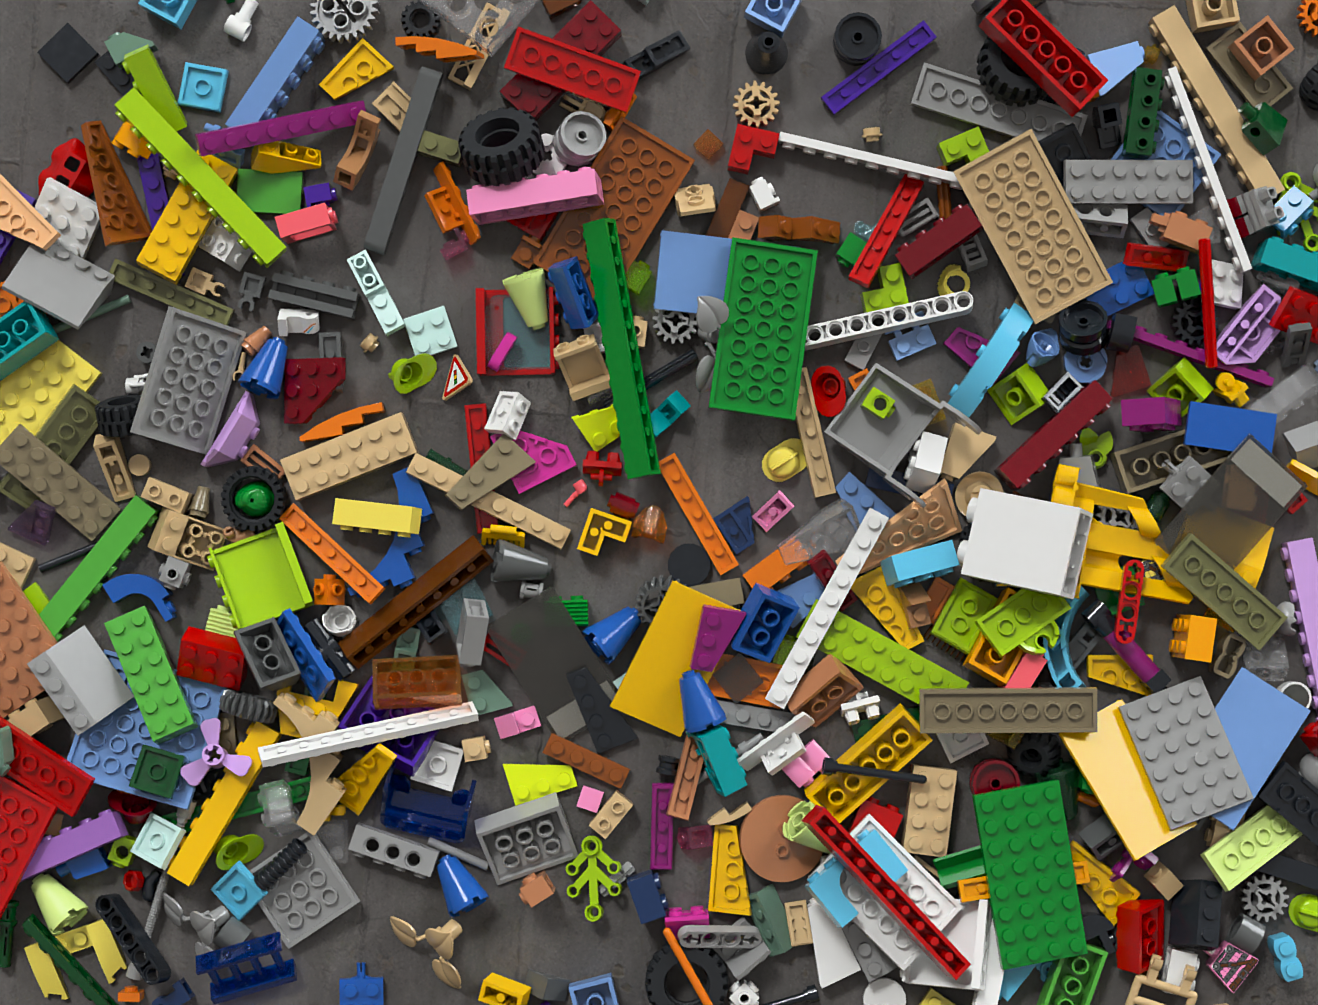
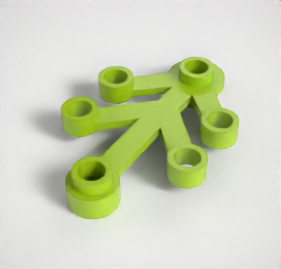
(1305, 225)
(593, 874)

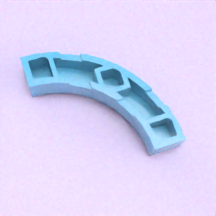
(991, 360)
(1059, 656)

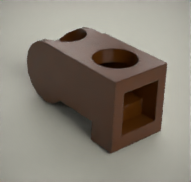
(557, 7)

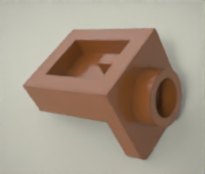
(527, 251)

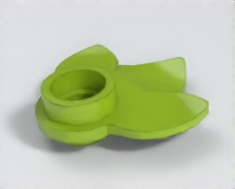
(1096, 445)

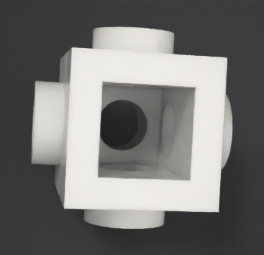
(741, 988)

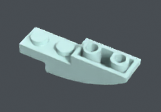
(376, 292)

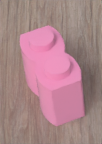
(806, 765)

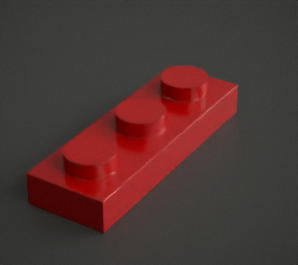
(1155, 257)

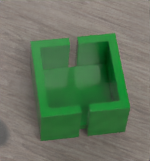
(1165, 290)

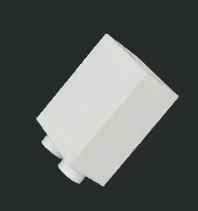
(1025, 543)

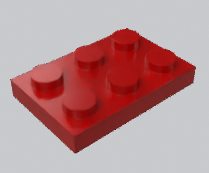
(1297, 308)

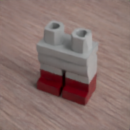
(1259, 208)

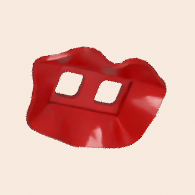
(81, 179)

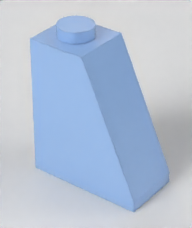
(1117, 63)

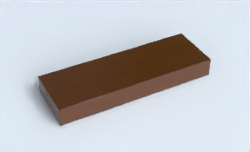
(728, 209)

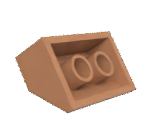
(824, 690)

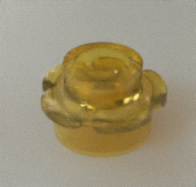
(1151, 54)

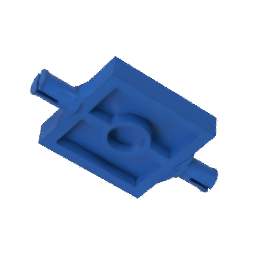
(361, 989)

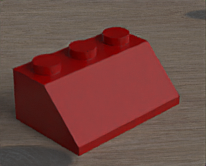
(1139, 933)

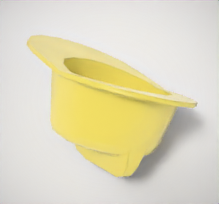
(784, 460)

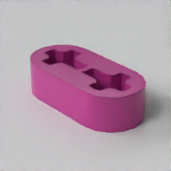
(502, 351)

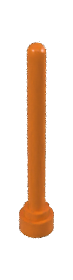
(686, 967)

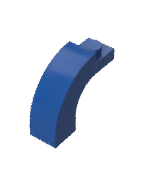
(129, 584)

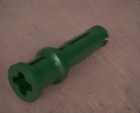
(10, 922)

